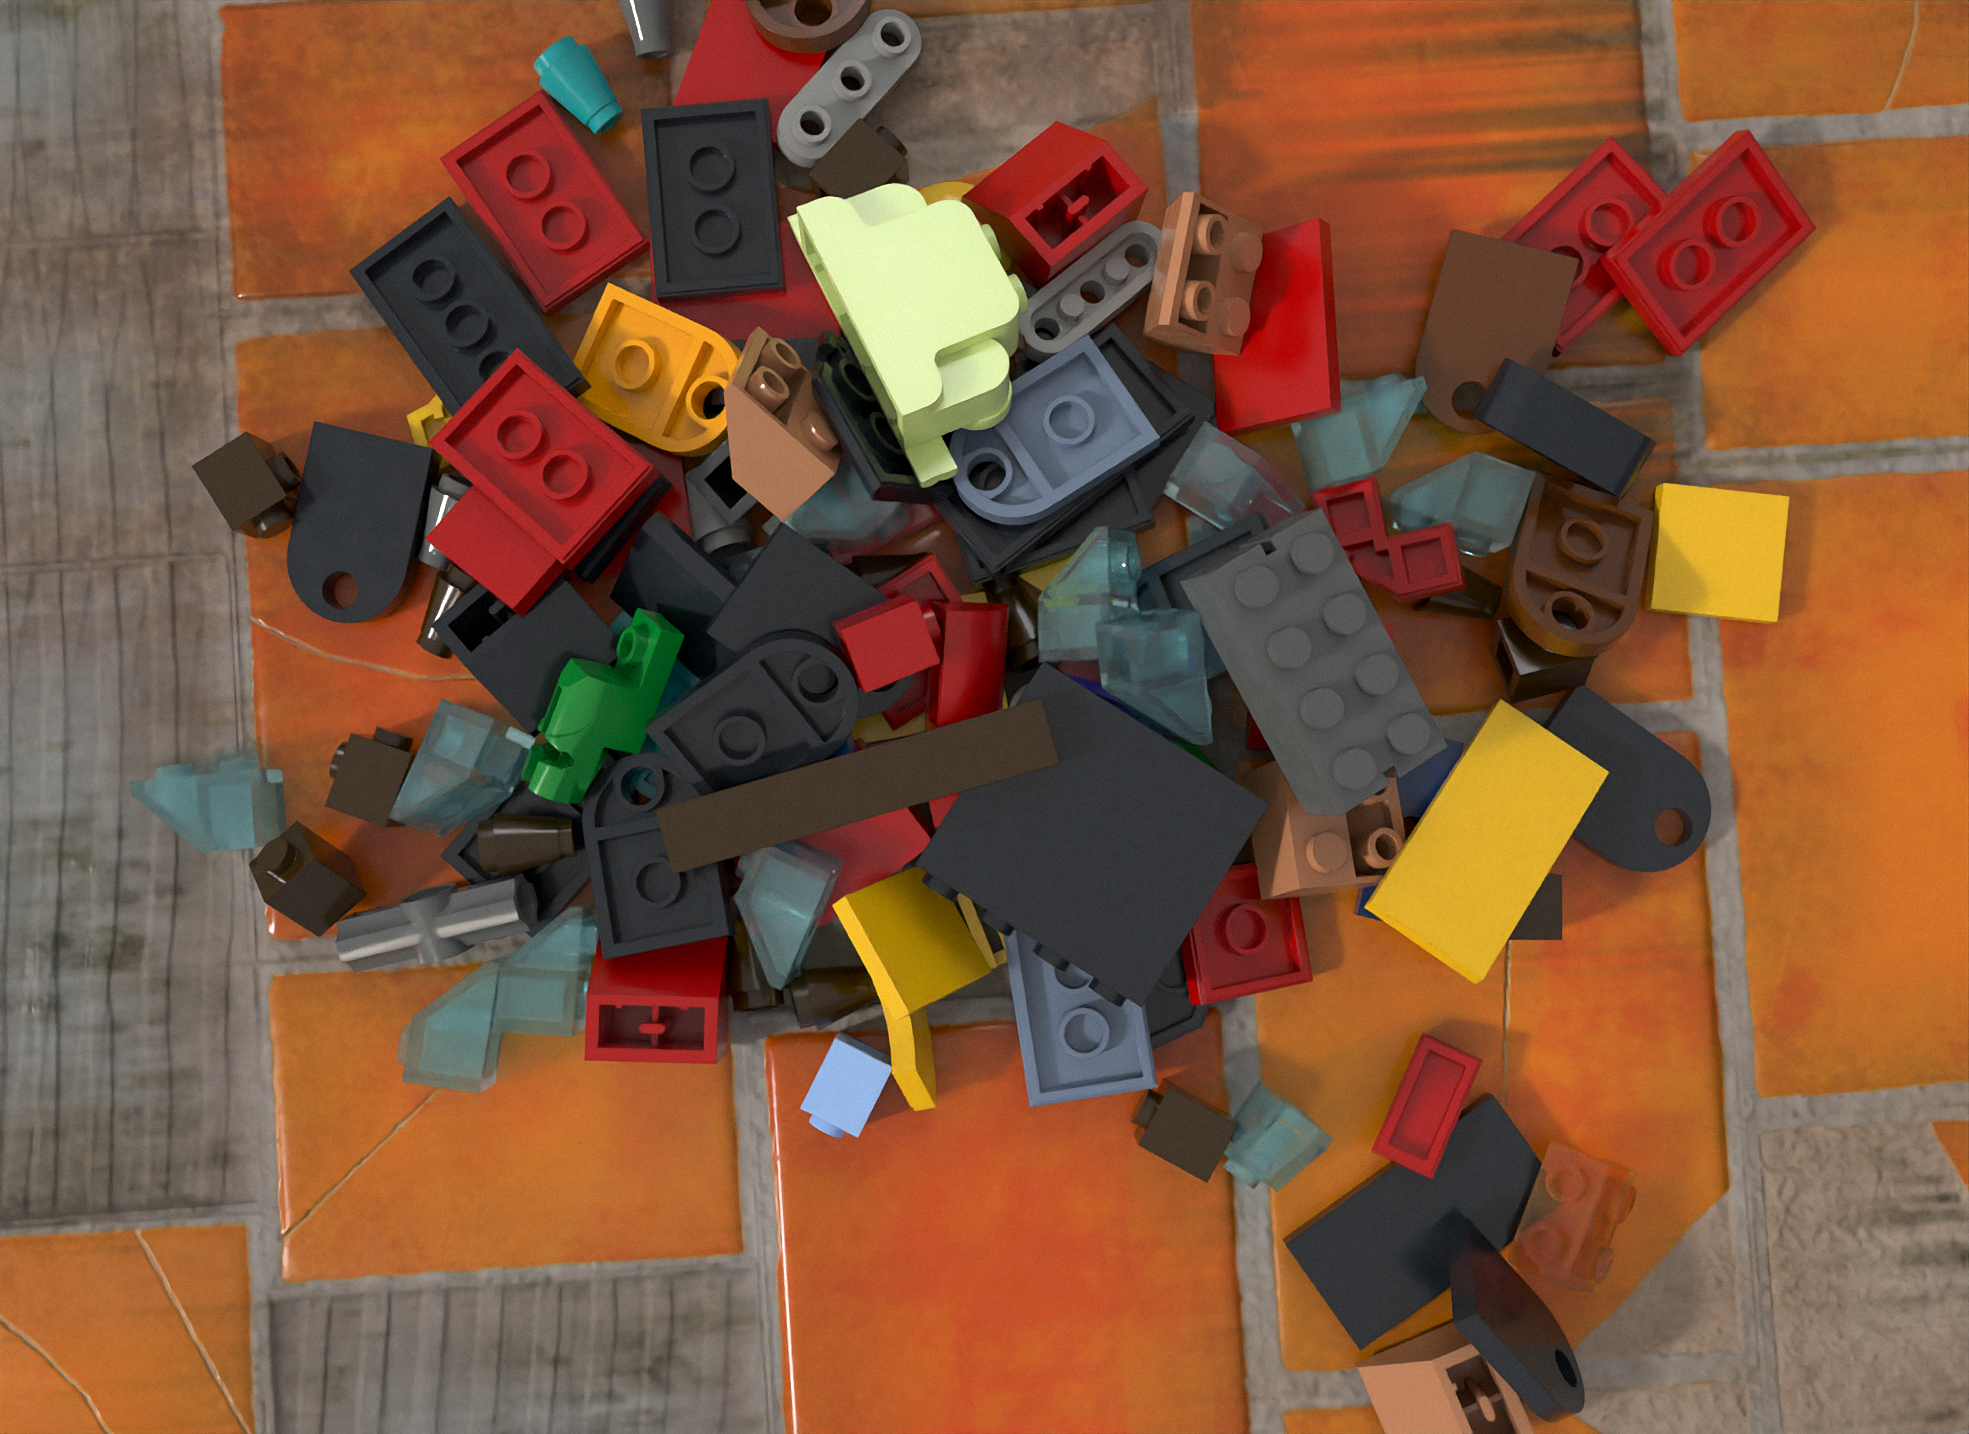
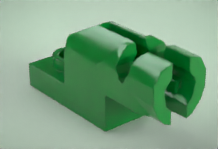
(602, 709)

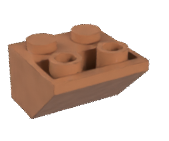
(1202, 278)
(775, 427)
(1321, 853)
(1441, 1388)

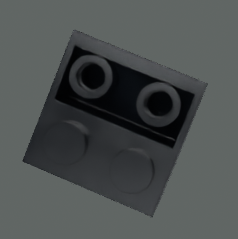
(525, 655)

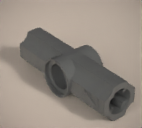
(437, 923)

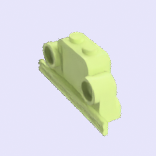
(920, 311)

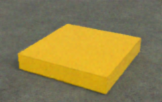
(1716, 553)
(910, 941)

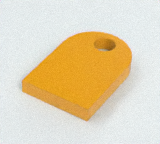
(654, 373)

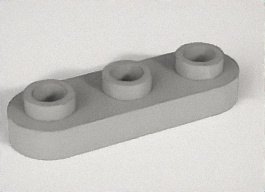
(837, 108)
(1098, 271)

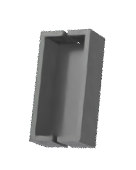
(1314, 664)

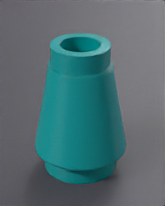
(578, 84)

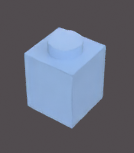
(846, 1086)

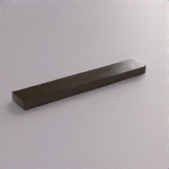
(858, 786)

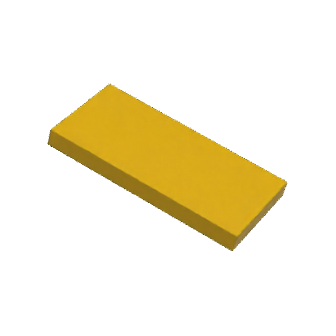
(1487, 841)

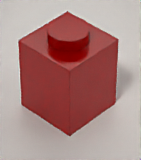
(889, 641)

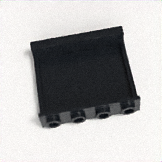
(1097, 852)

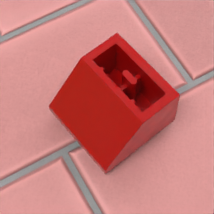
(1056, 200)
(659, 1005)

